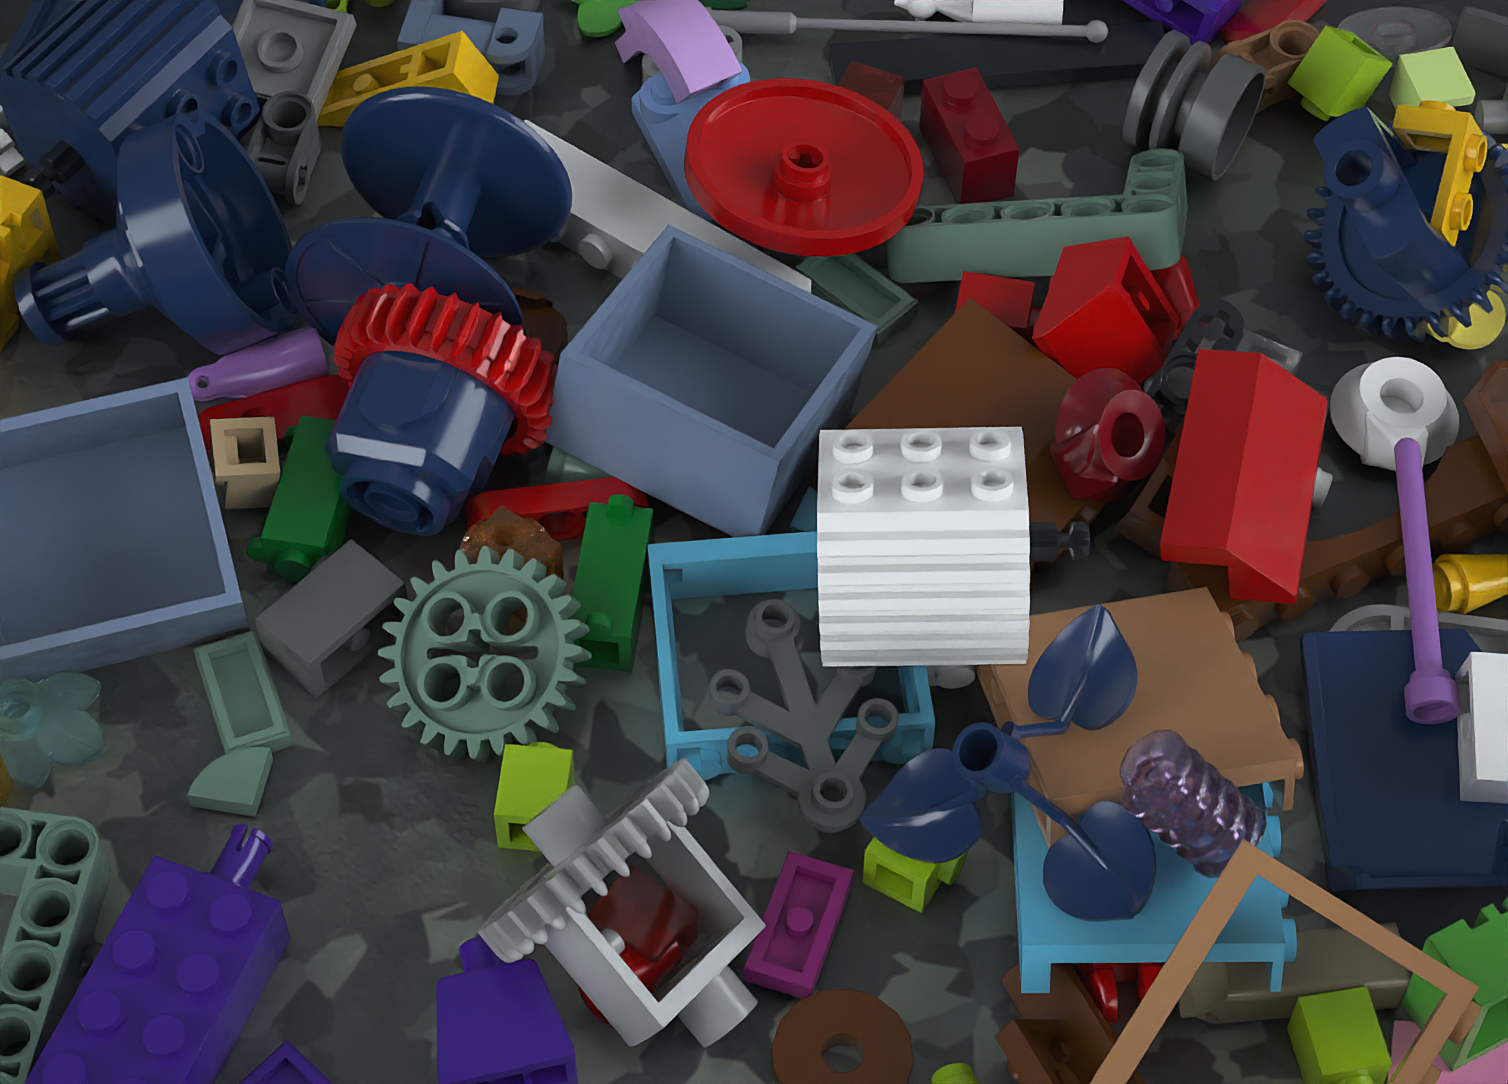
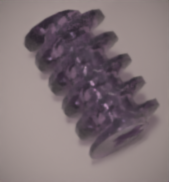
(1188, 802)

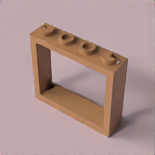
(1449, 1020)

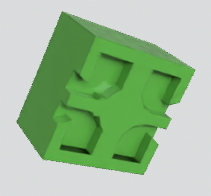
(1481, 958)

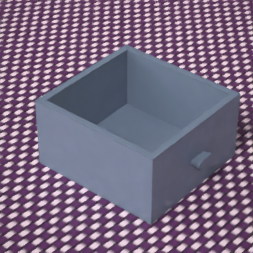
(708, 383)
(110, 535)

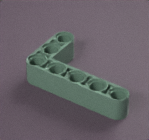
(1029, 235)
(34, 951)

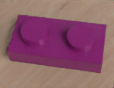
(799, 925)

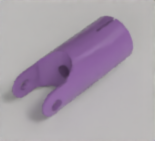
(262, 366)

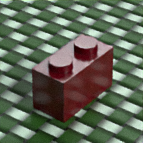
(968, 137)

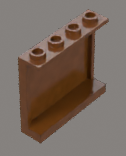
(986, 377)

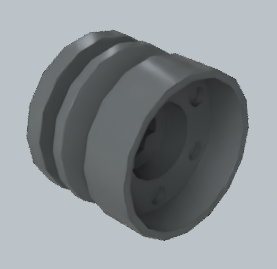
(1183, 100)

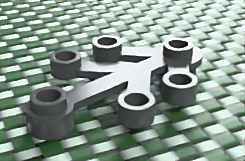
(802, 723)

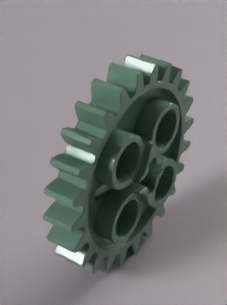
(489, 597)

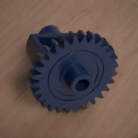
(1376, 238)

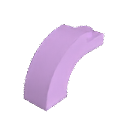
(680, 42)

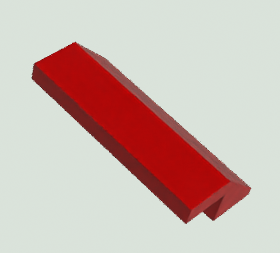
(1245, 474)

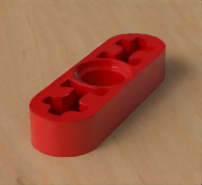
(549, 498)

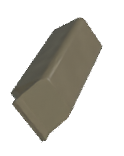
(1324, 963)

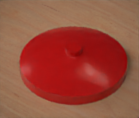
(803, 167)

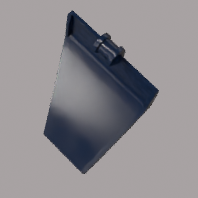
(1388, 782)

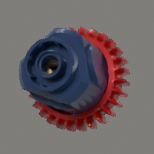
(431, 404)

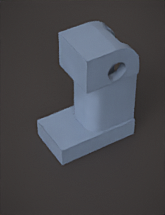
(511, 41)

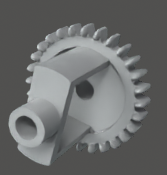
(580, 853)

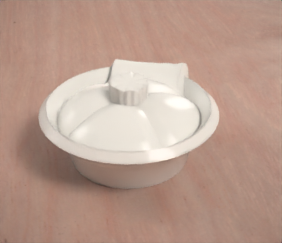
(1390, 402)

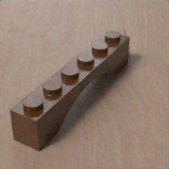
(1462, 504)

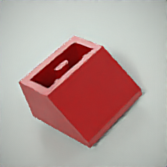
(1105, 312)

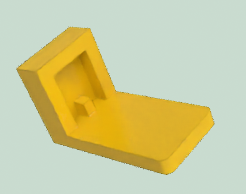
(1442, 129)

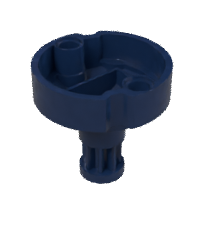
(188, 238)

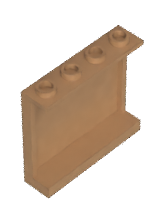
(1186, 682)

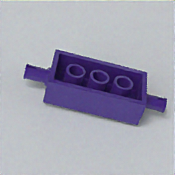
(173, 976)

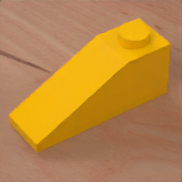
(441, 63)

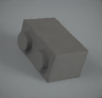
(331, 618)

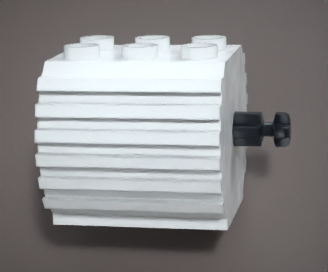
(928, 546)

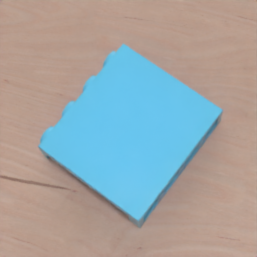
(1052, 936)

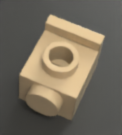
(244, 461)

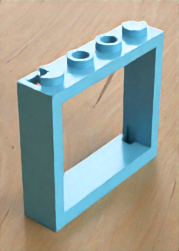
(748, 567)

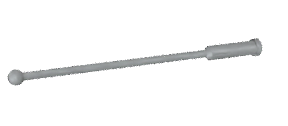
(786, 23)

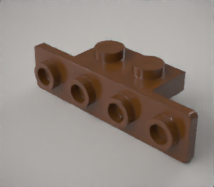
(1060, 1032)

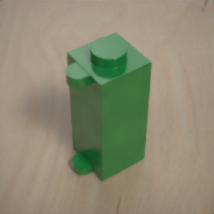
(307, 508)
(613, 581)

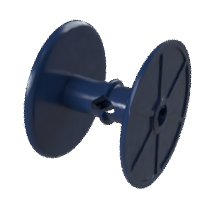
(450, 188)

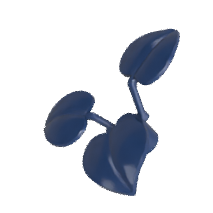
(1108, 858)

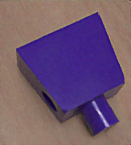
(500, 1024)

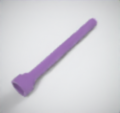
(1431, 693)

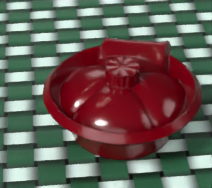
(1106, 436)

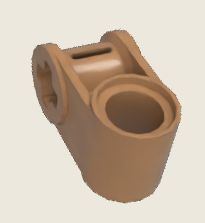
(1279, 52)

